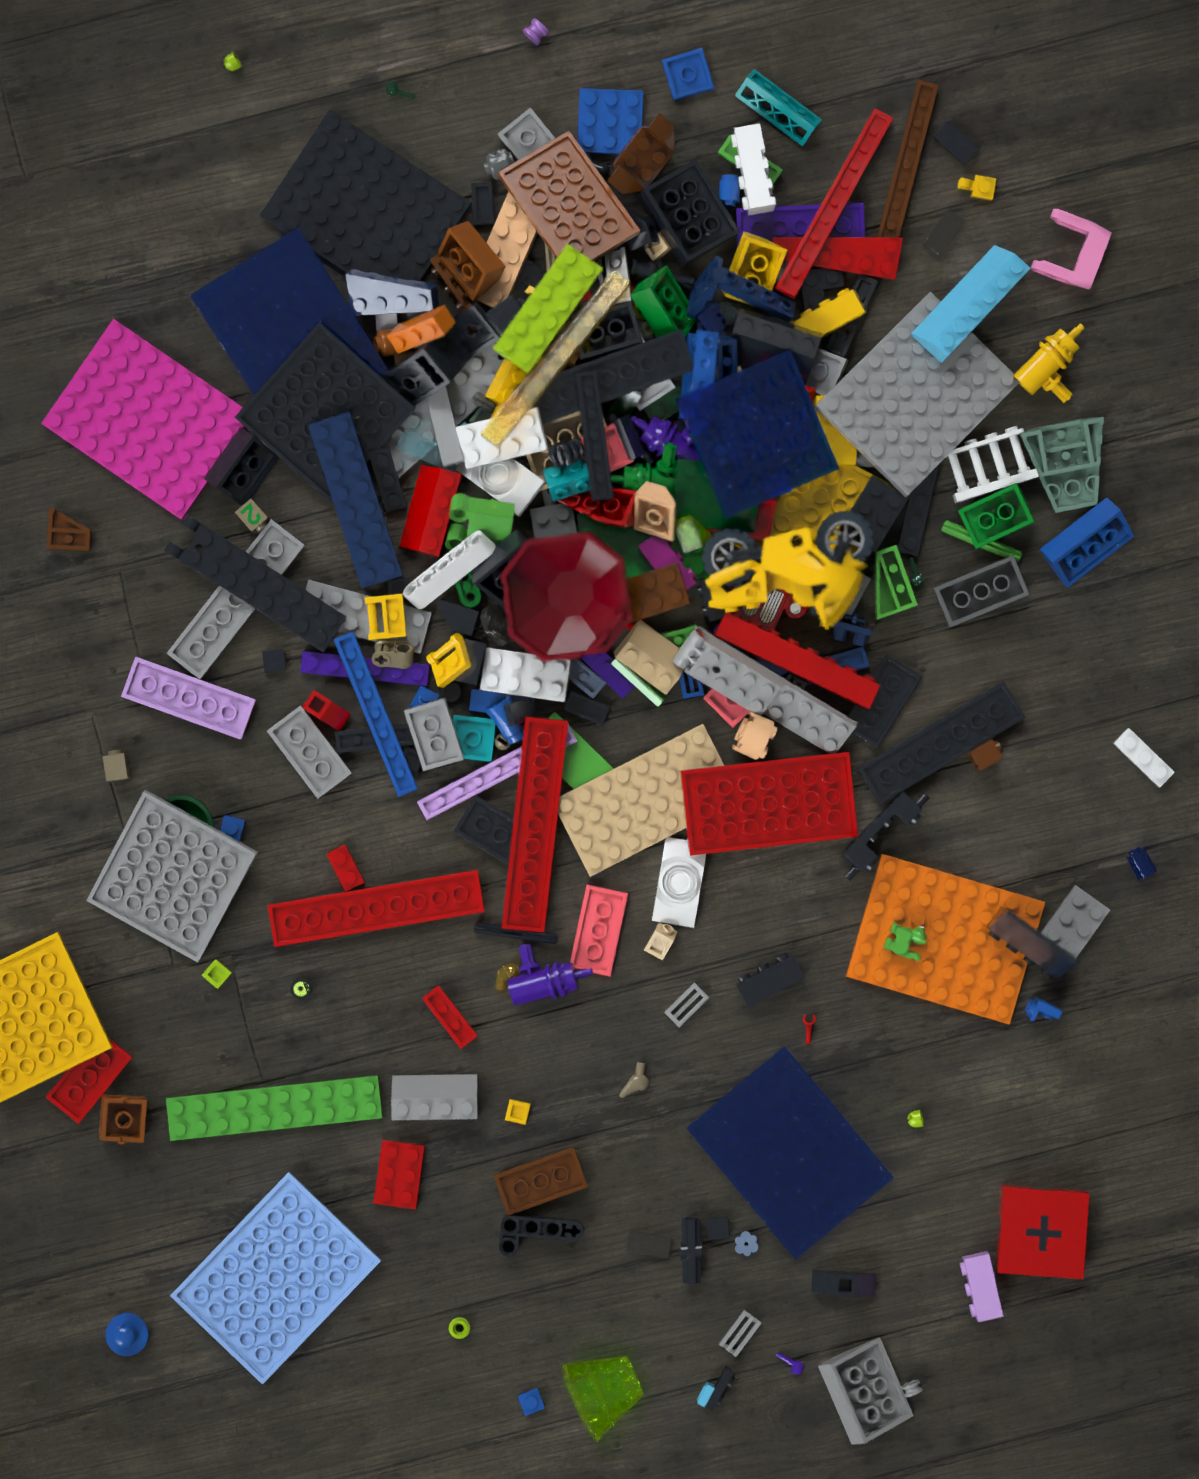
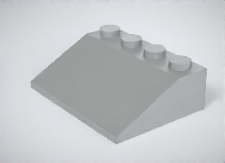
(865, 1391)

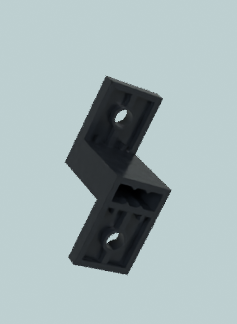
(443, 358)

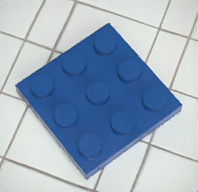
(608, 119)

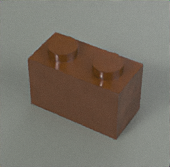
(985, 754)

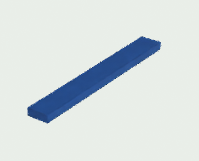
(375, 714)

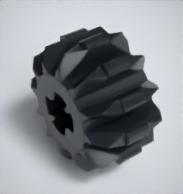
(566, 452)

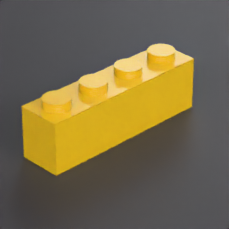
(832, 313)

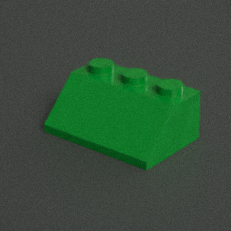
(663, 303)

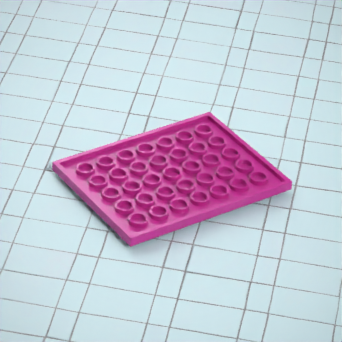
(145, 418)

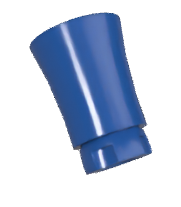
(497, 714)

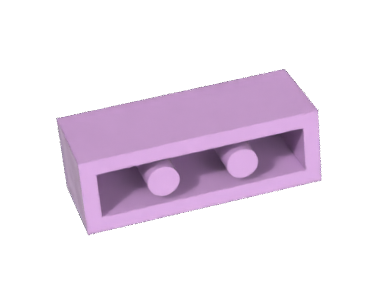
(981, 1286)

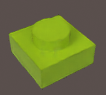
(216, 973)

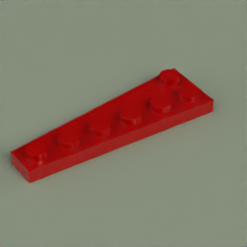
(853, 254)

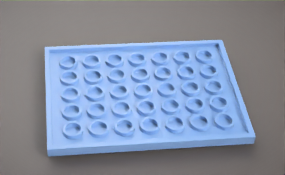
(275, 1299)

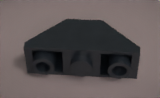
(843, 1283)

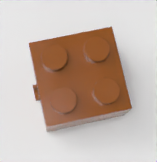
(122, 1118)

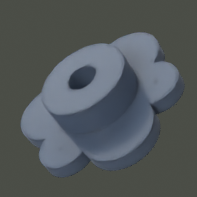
(746, 1249)

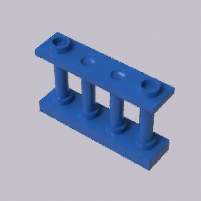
(703, 354)

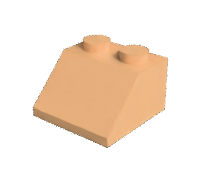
(655, 511)

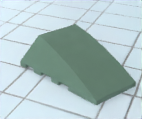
(1067, 461)

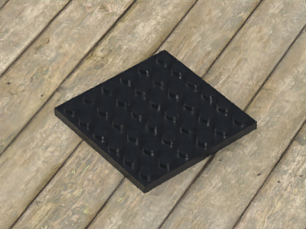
(315, 384)

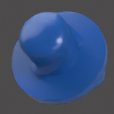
(127, 1334)

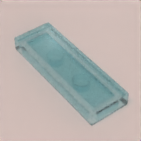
(422, 448)

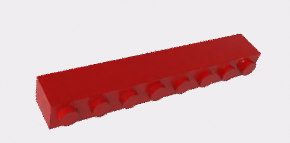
(797, 660)

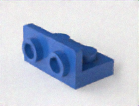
(1044, 1008)

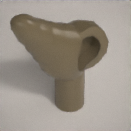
(637, 1081)

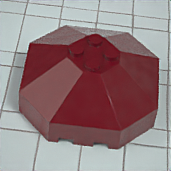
(566, 596)

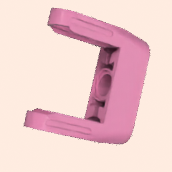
(1089, 256)

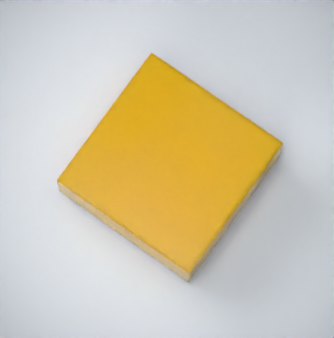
(517, 1111)

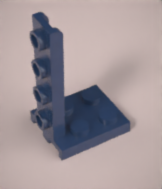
(717, 277)

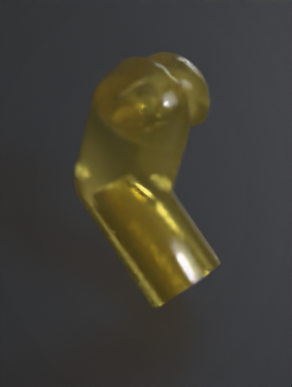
(505, 973)

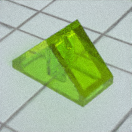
(691, 533)

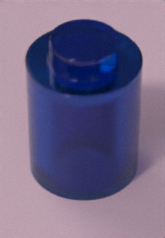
(1141, 863)

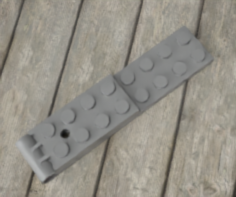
(762, 690)

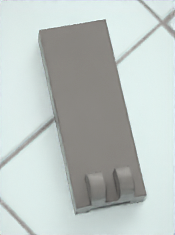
(618, 262)

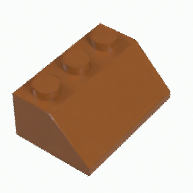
(470, 260)

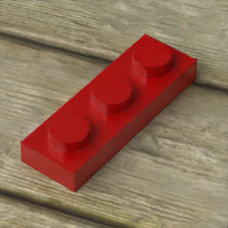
(449, 1017)

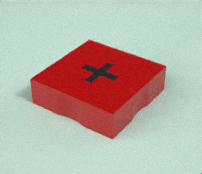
(1042, 1232)

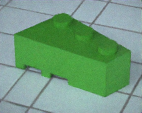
(892, 584)

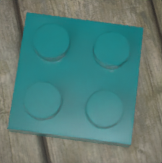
(475, 737)

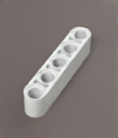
(449, 569)

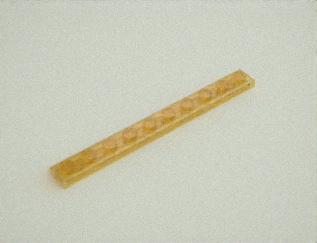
(555, 359)

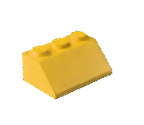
(757, 261)

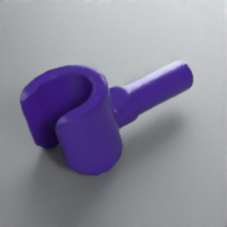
(797, 1366)

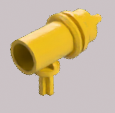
(1042, 366)

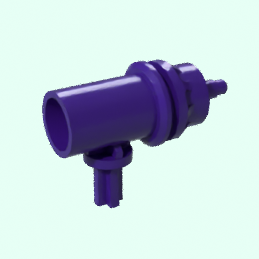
(659, 432)
(544, 983)

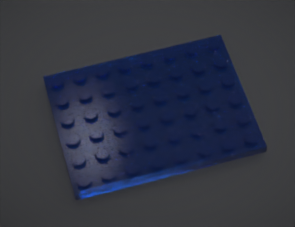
(273, 304)
(789, 1152)

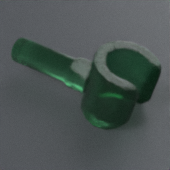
(392, 90)
(917, 579)

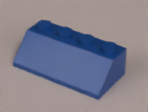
(1087, 542)

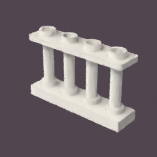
(1004, 478)

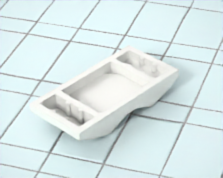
(505, 482)
(678, 884)

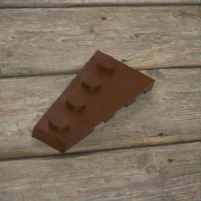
(450, 287)

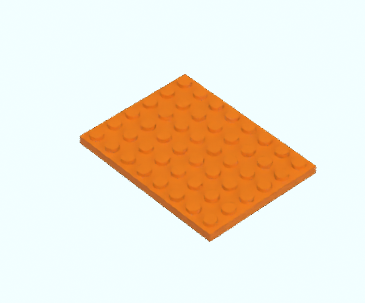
(960, 960)

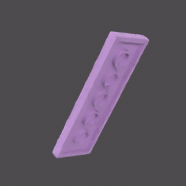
(188, 698)

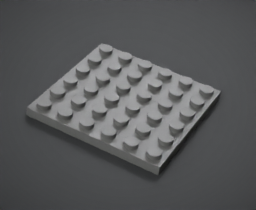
(171, 876)

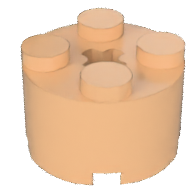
(754, 736)

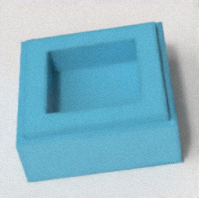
(705, 1394)

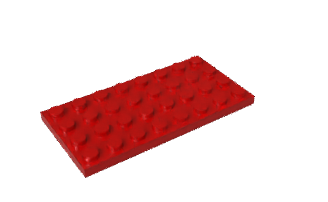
(768, 803)

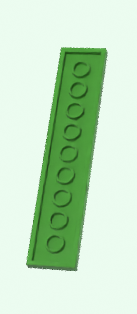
(274, 1108)

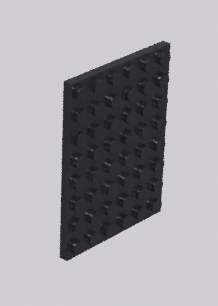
(364, 204)

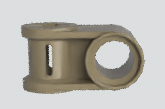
(395, 654)

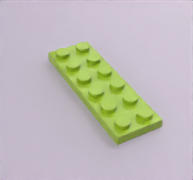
(547, 308)

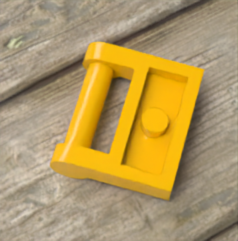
(392, 616)
(451, 666)

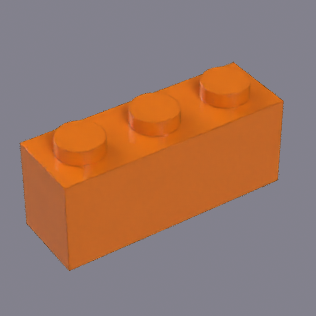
(421, 329)

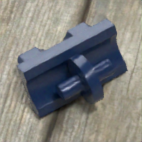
(861, 633)

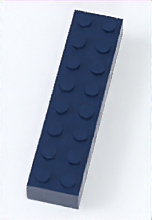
(355, 499)

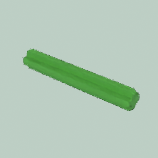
(994, 547)

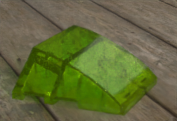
(602, 1391)

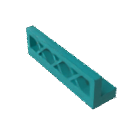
(783, 102)

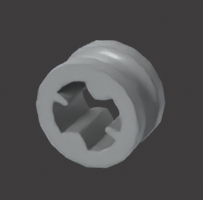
(912, 1388)

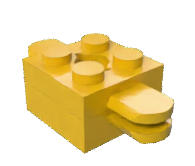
(505, 383)

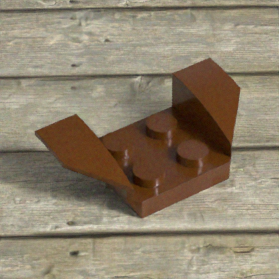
(643, 156)

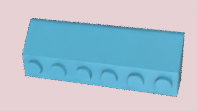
(970, 302)

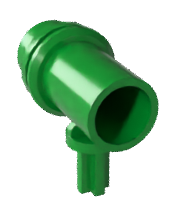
(635, 476)

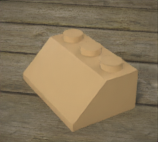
(650, 656)

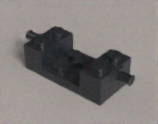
(903, 809)

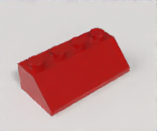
(430, 510)

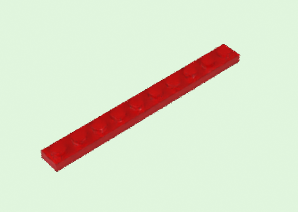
(834, 203)

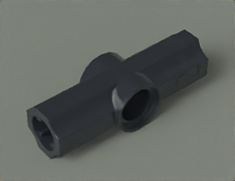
(691, 1250)

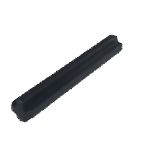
(496, 930)

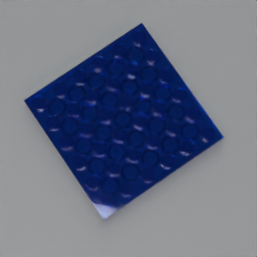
(757, 433)

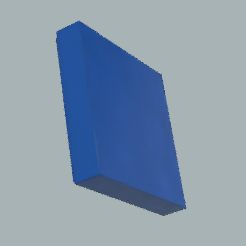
(688, 74)

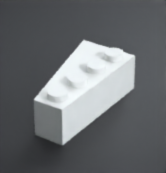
(753, 169)

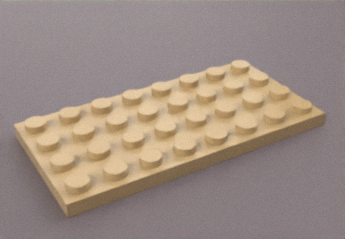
(634, 802)

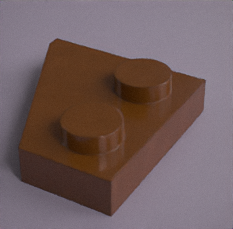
(66, 533)

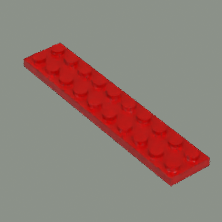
(534, 824)
(376, 908)

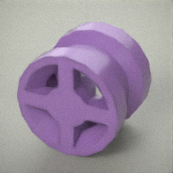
(535, 31)

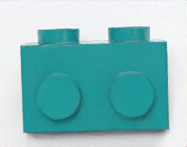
(567, 480)

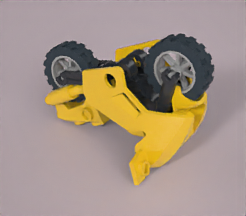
(791, 568)

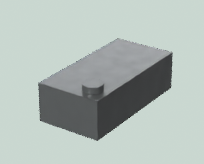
(981, 591)

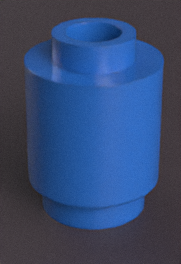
(729, 190)

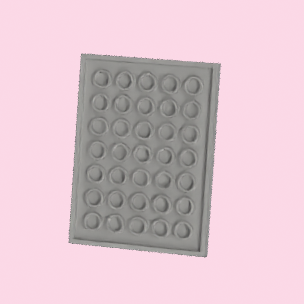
(908, 406)

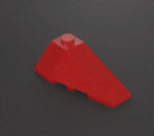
(611, 512)

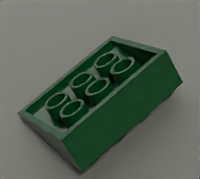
(696, 498)

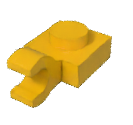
(981, 187)

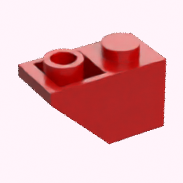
(326, 710)

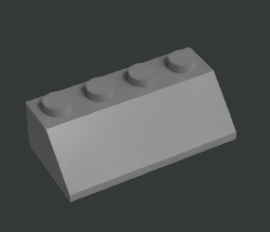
(434, 1097)

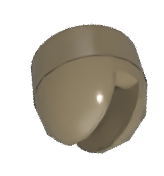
(499, 745)

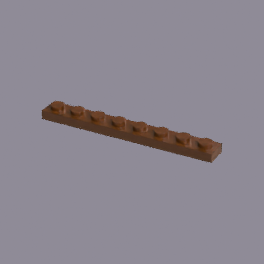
(907, 159)

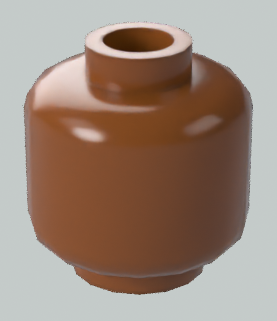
(383, 344)

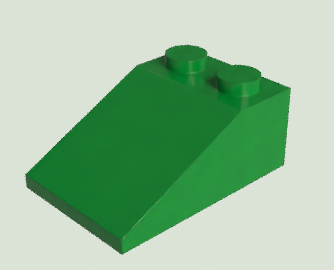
(997, 515)

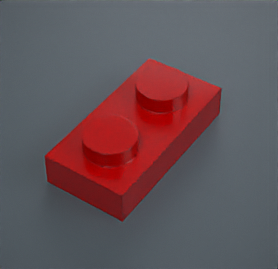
(345, 868)

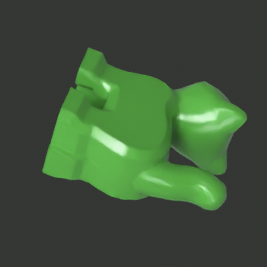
(903, 939)

